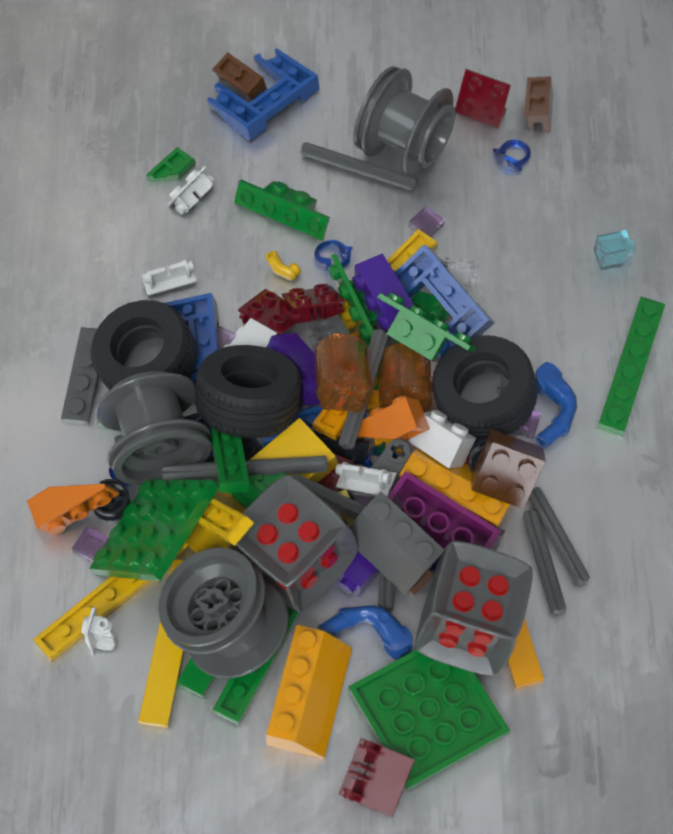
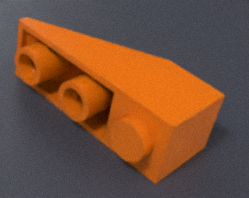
(398, 421)
(63, 505)

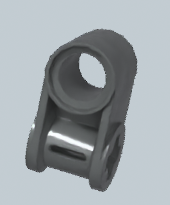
(386, 460)

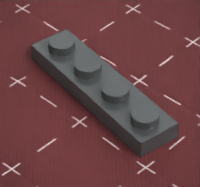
(82, 383)

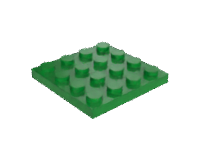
(154, 529)
(428, 713)

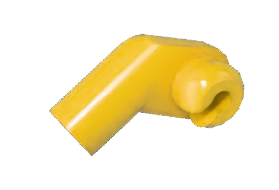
(280, 269)

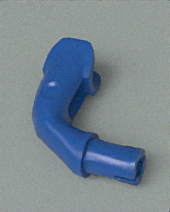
(551, 383)
(395, 638)

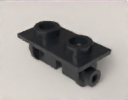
(356, 454)

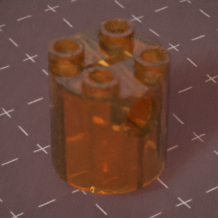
(342, 373)
(404, 374)

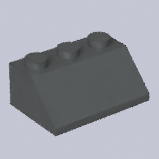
(394, 543)

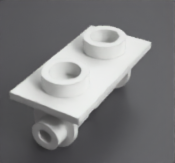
(197, 183)
(168, 277)
(364, 479)
(98, 632)

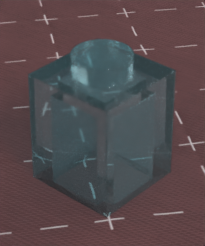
(614, 250)

